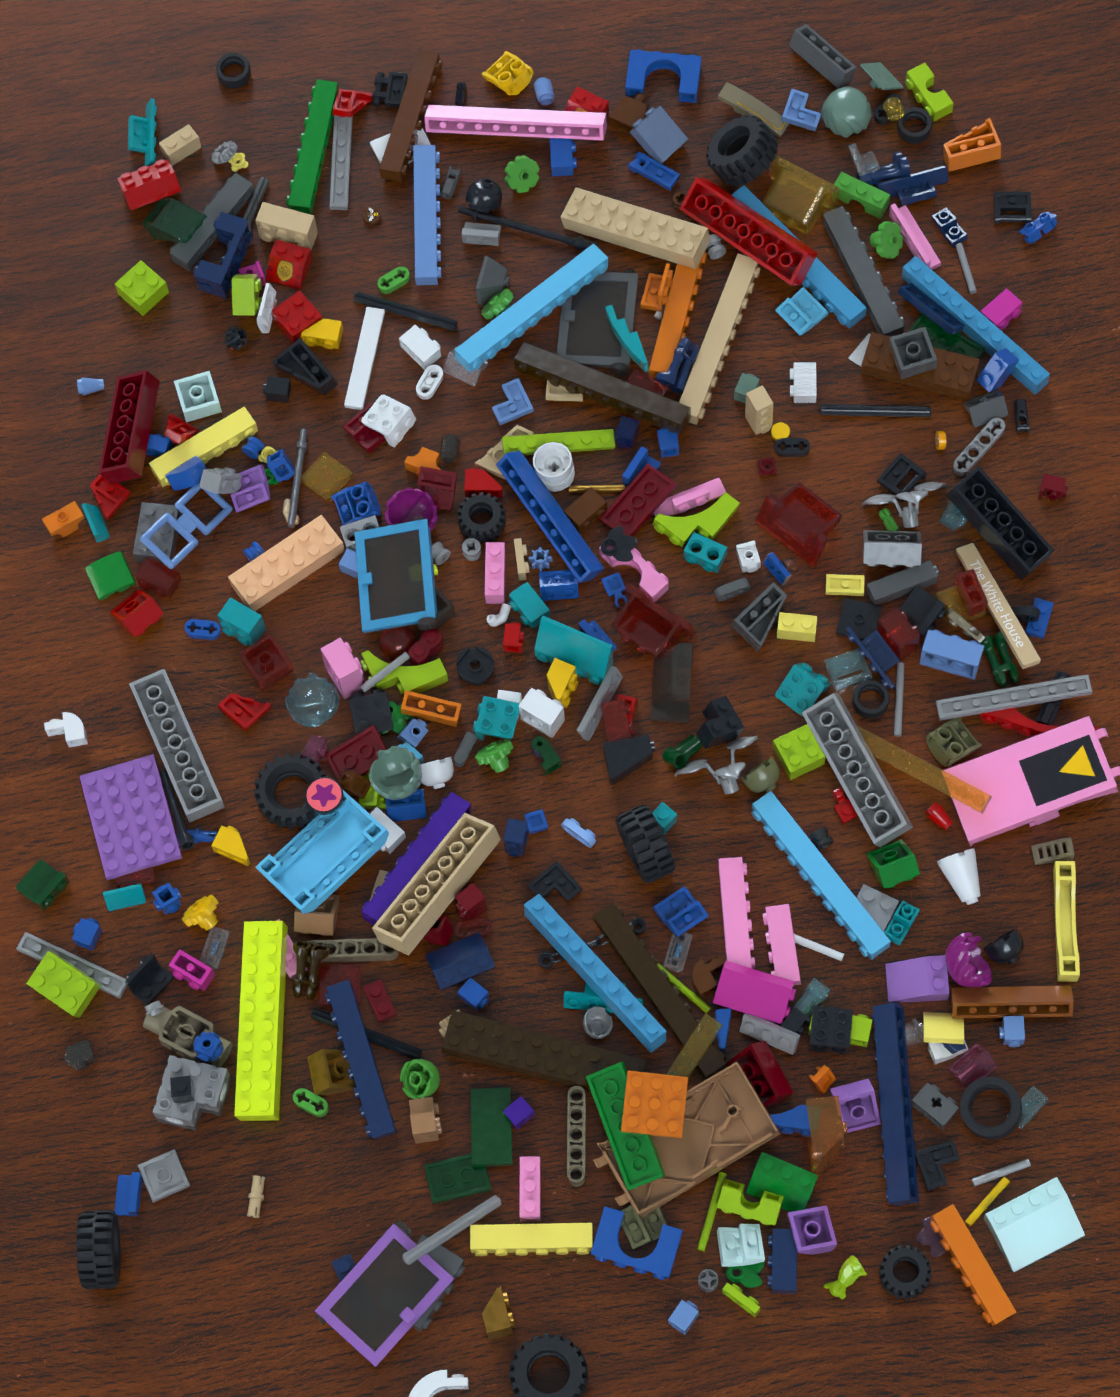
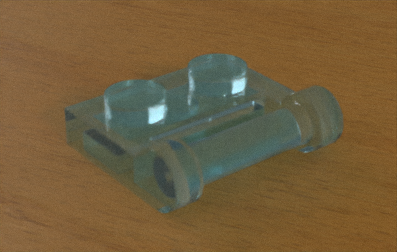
(846, 664)

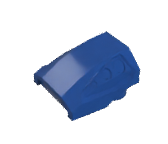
(356, 503)

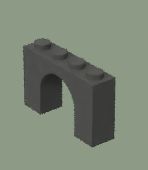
(451, 1264)

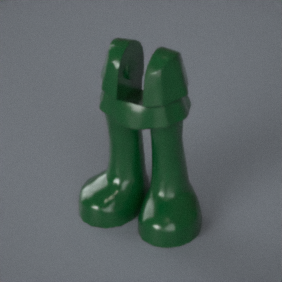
(1008, 664)

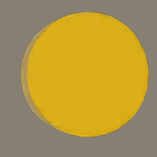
(780, 430)

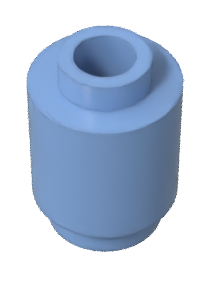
(544, 91)

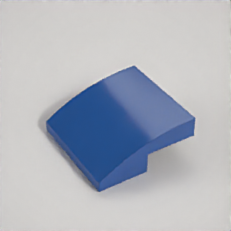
(680, 912)

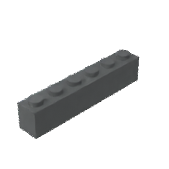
(228, 200)

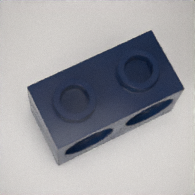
(516, 837)

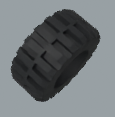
(741, 150)
(645, 843)
(98, 1249)
(548, 1346)

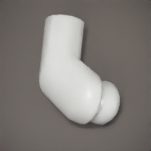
(495, 620)

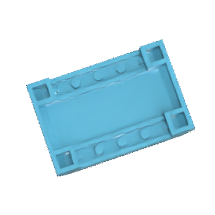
(324, 855)

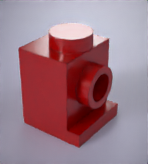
(513, 638)

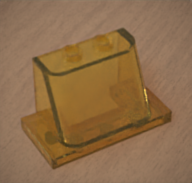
(798, 195)

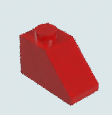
(480, 481)

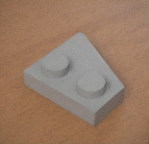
(877, 905)

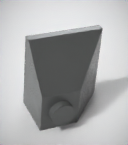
(492, 280)

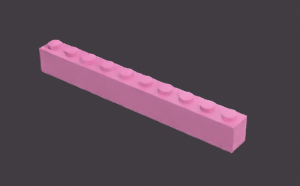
(515, 122)

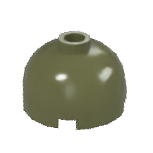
(762, 776)

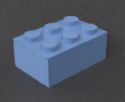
(951, 654)

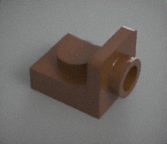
(355, 784)

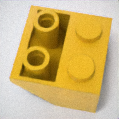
(561, 681)

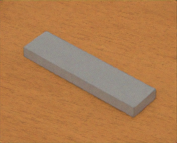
(604, 695)

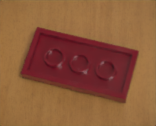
(638, 501)

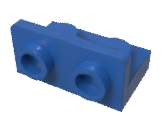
(558, 585)
(595, 631)

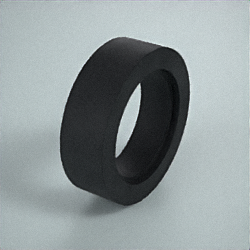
(978, 1087)

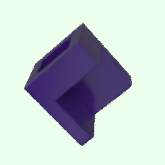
(519, 1112)

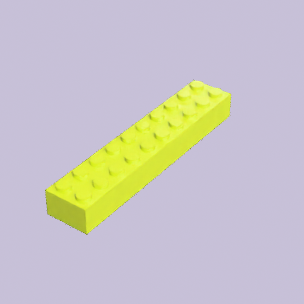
(261, 1021)

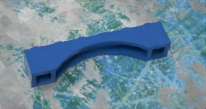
(793, 1121)

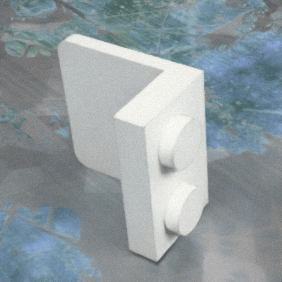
(389, 419)

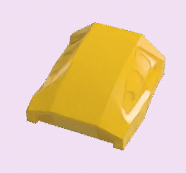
(509, 74)

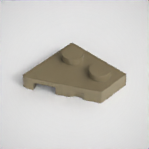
(969, 630)

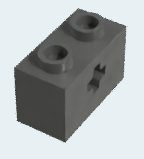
(939, 1115)

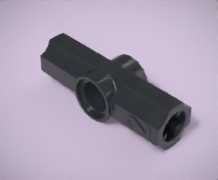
(1049, 709)

